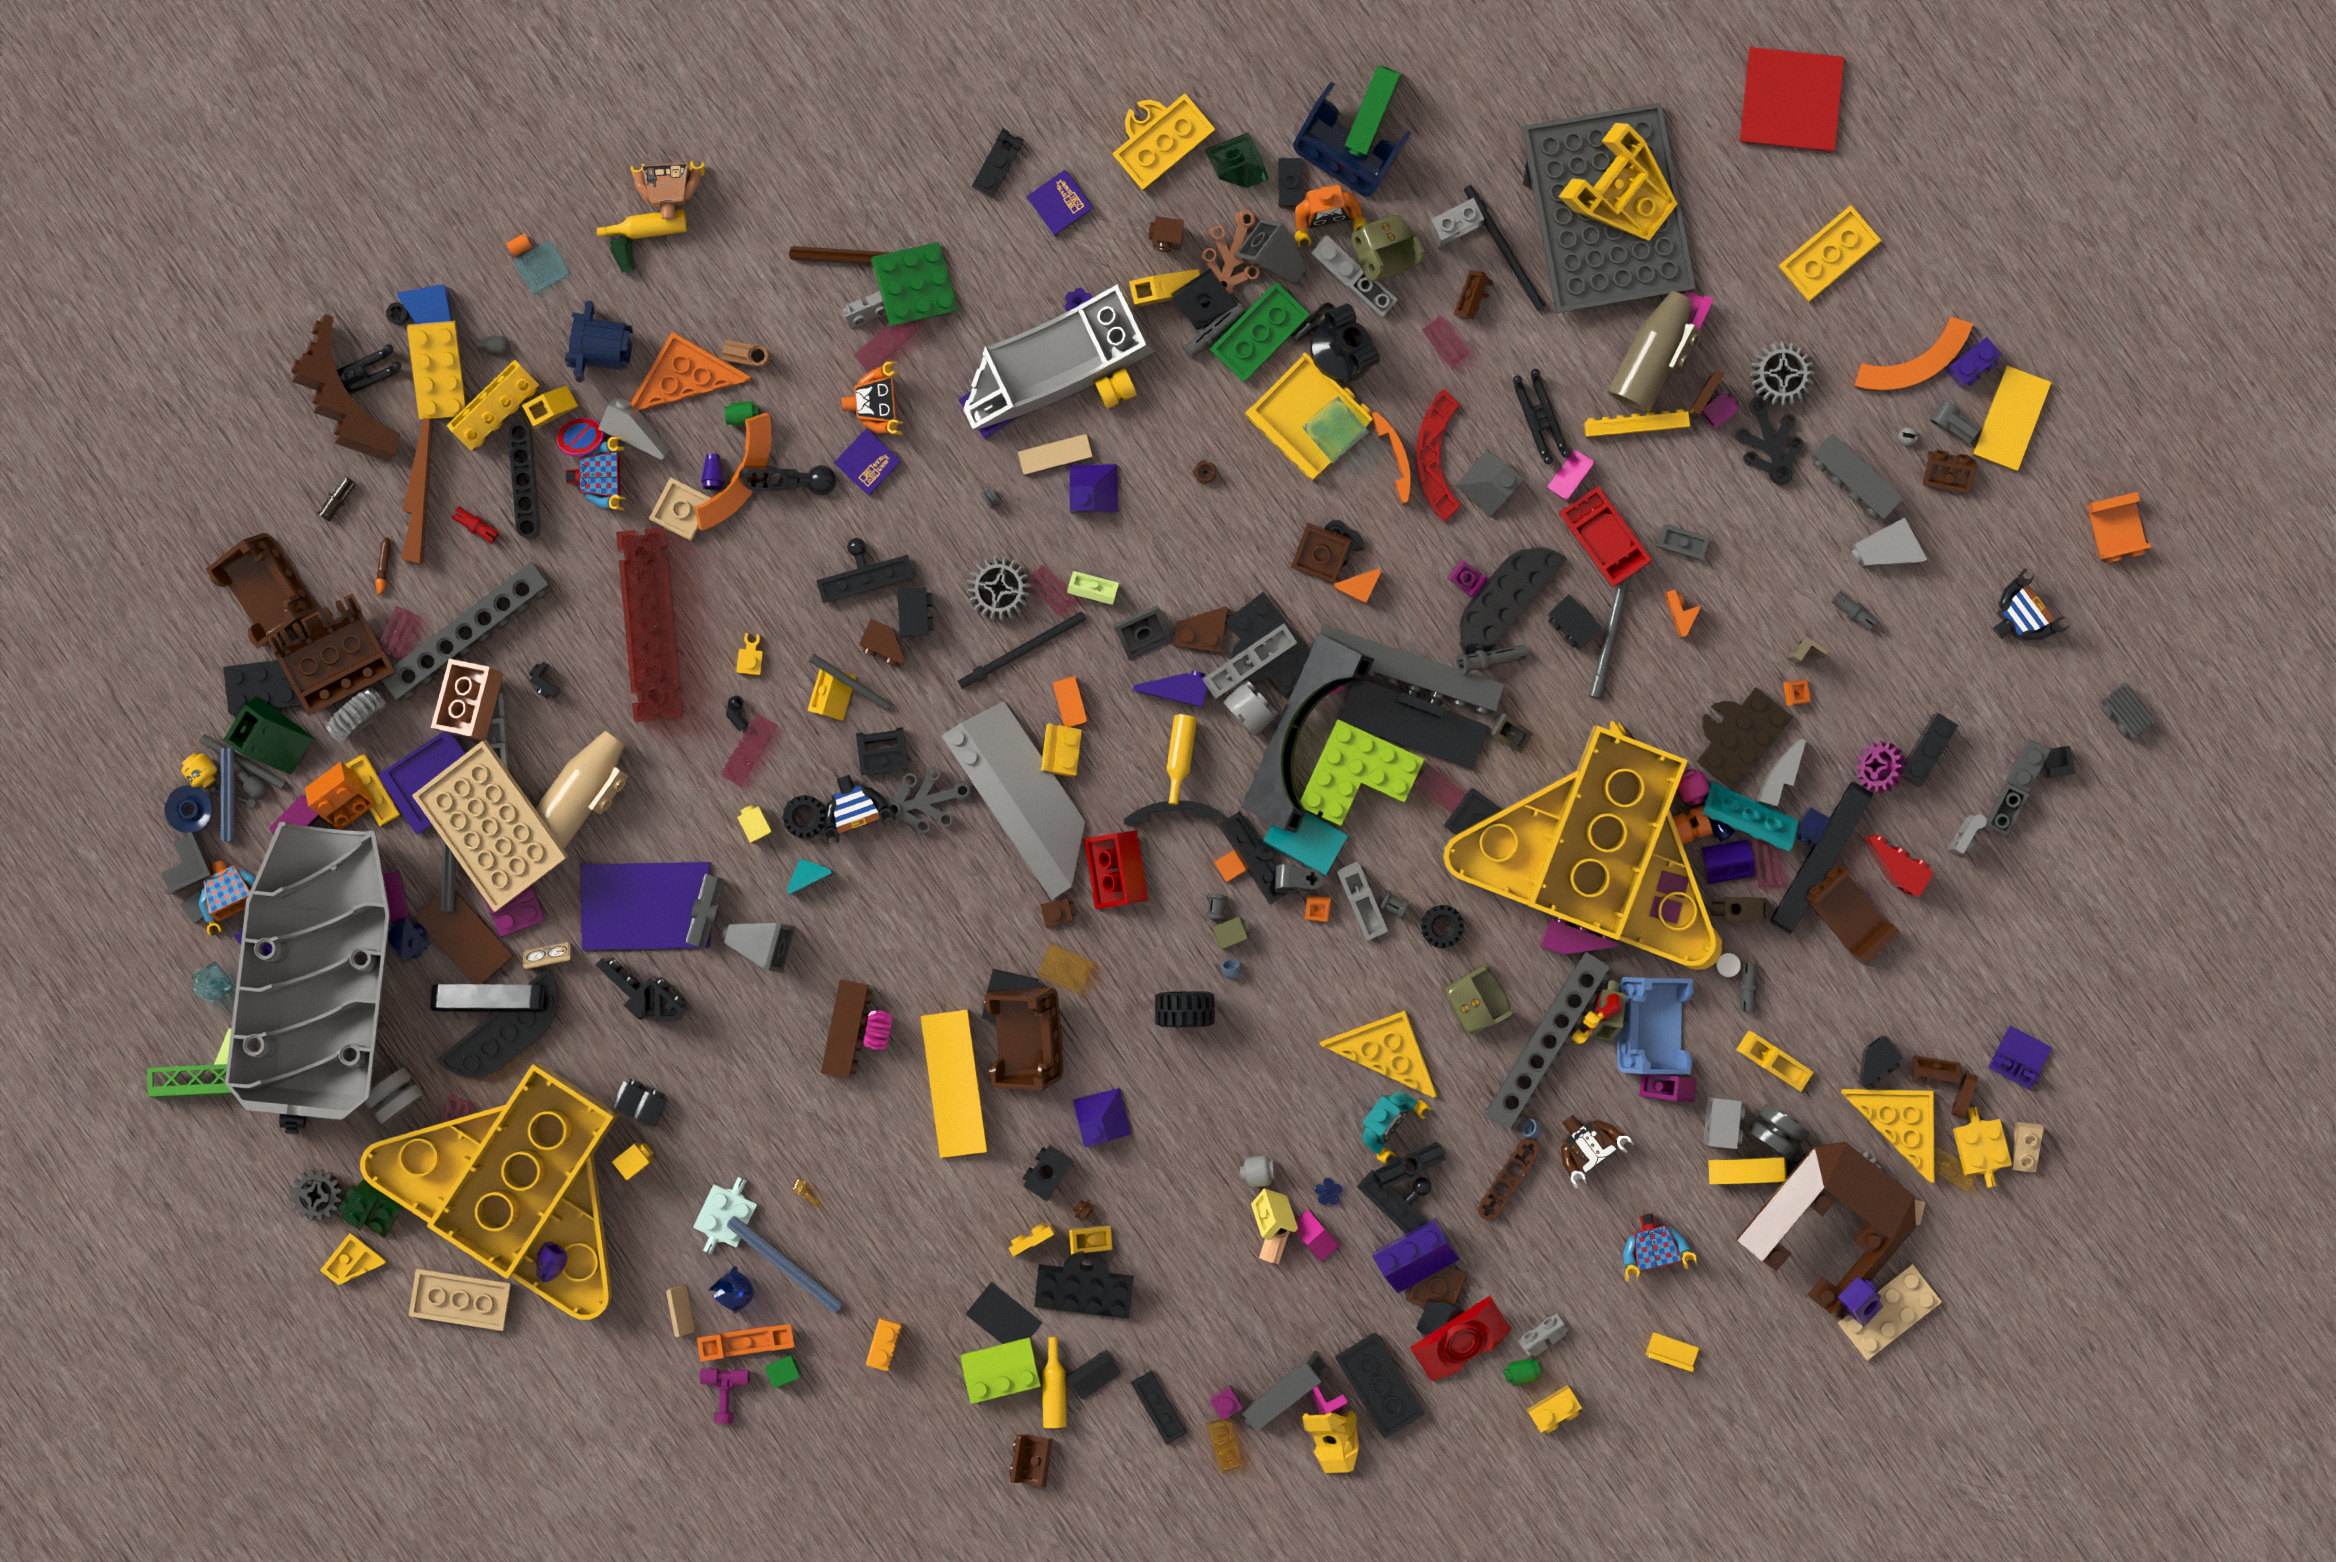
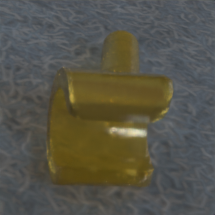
(799, 1187)

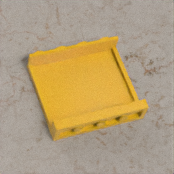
(1291, 404)

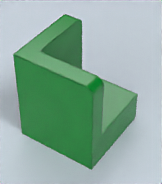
(783, 1371)

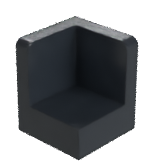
(2059, 762)

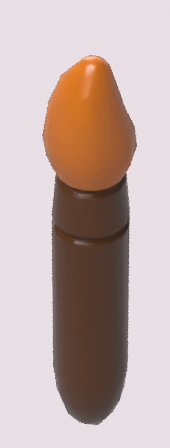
(382, 566)

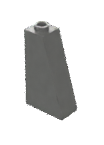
(1286, 1391)

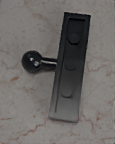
(865, 577)
(1393, 1205)

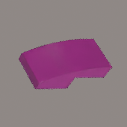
(1467, 578)

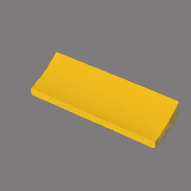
(954, 1083)

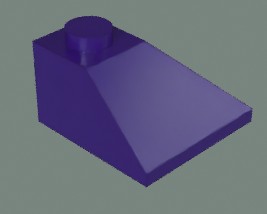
(1093, 488)
(1101, 1117)

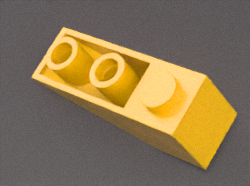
(1159, 287)

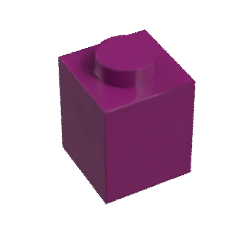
(1720, 409)
(1226, 1402)

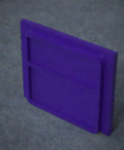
(416, 771)

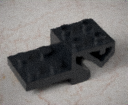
(654, 991)

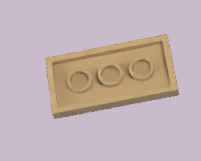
(460, 1299)
(1904, 1303)

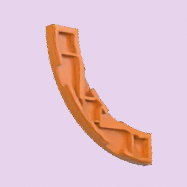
(1920, 368)
(734, 496)

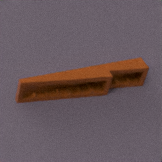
(417, 497)

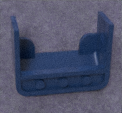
(1324, 142)

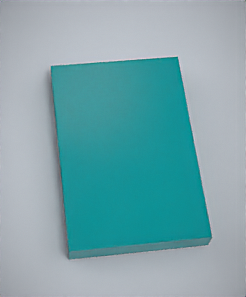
(1313, 844)

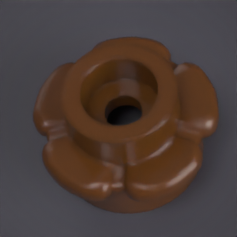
(1198, 472)
(1083, 1209)

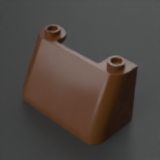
(264, 586)
(1026, 1038)

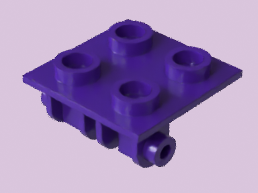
(2020, 1057)

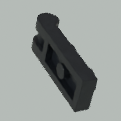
(997, 164)

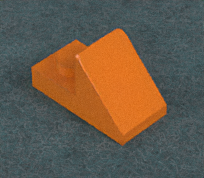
(1682, 619)

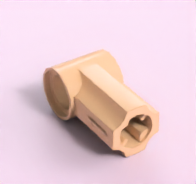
(1273, 1248)

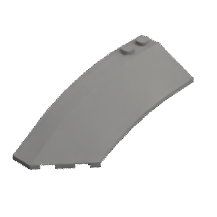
(1056, 359)
(1020, 795)

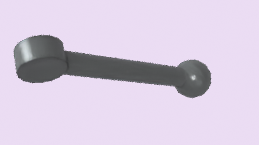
(249, 802)

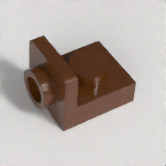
(1058, 912)

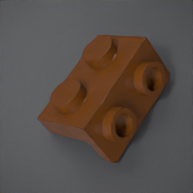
(1030, 1460)

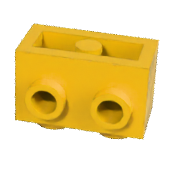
(1554, 1409)

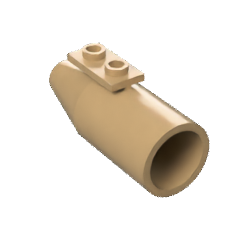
(583, 786)

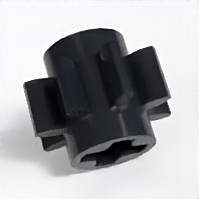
(292, 1123)

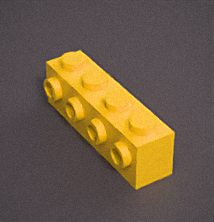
(493, 405)

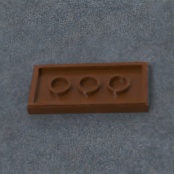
(465, 938)

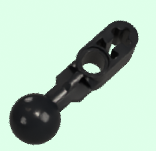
(819, 480)

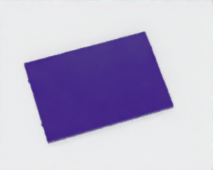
(639, 904)

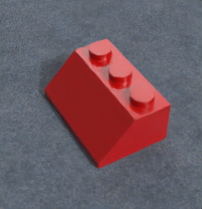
(1116, 869)

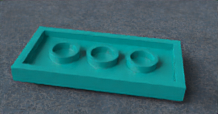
(1750, 816)

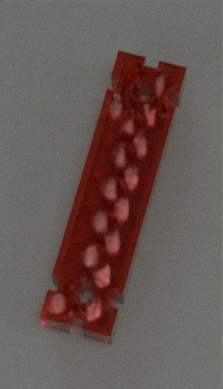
(650, 625)

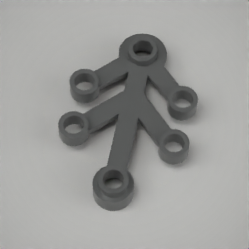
(923, 801)

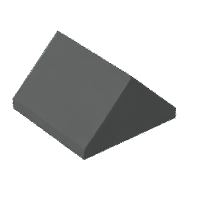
(1142, 632)

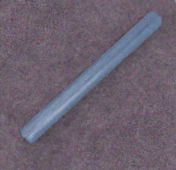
(784, 1264)

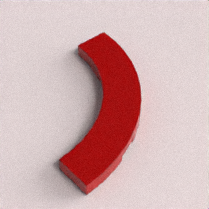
(1428, 455)

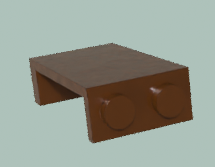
(1851, 915)

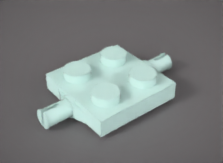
(718, 1209)

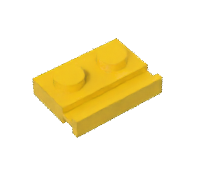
(1061, 750)

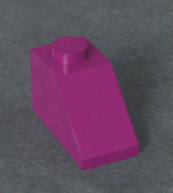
(1668, 1087)

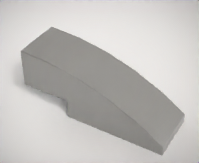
(1781, 774)
(1362, 900)

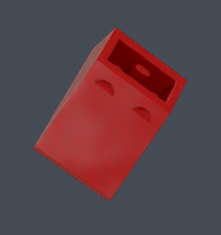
(1901, 871)

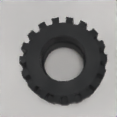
(1184, 1009)

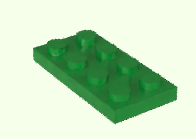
(1259, 332)

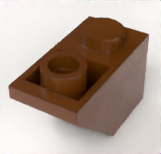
(882, 640)

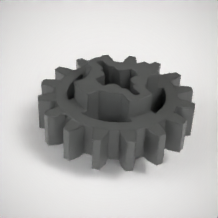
(314, 1205)

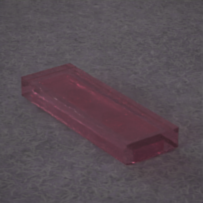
(884, 344)
(748, 750)

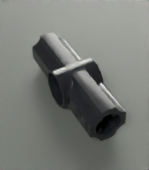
(1396, 1171)

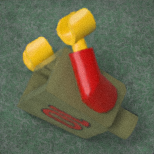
(1607, 1016)

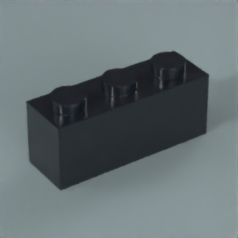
(1928, 749)

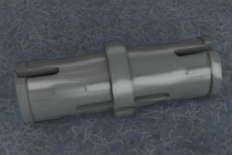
(1854, 610)
(1748, 987)

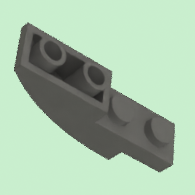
(2017, 787)

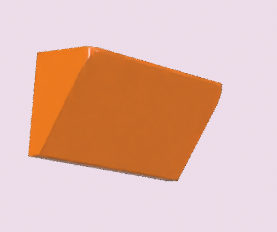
(1070, 702)

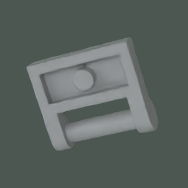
(1964, 839)

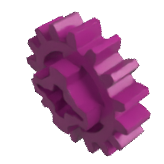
(1882, 769)

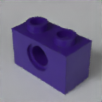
(1861, 1300)

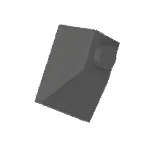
(1489, 483)

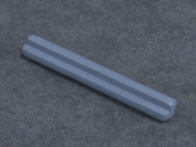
(227, 794)

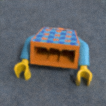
(224, 894)

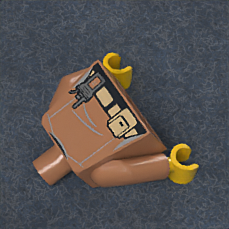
(667, 185)

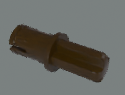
(337, 498)

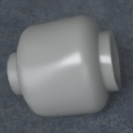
(1258, 1171)

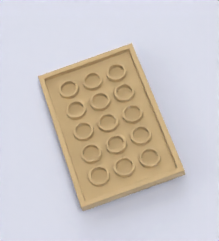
(490, 825)

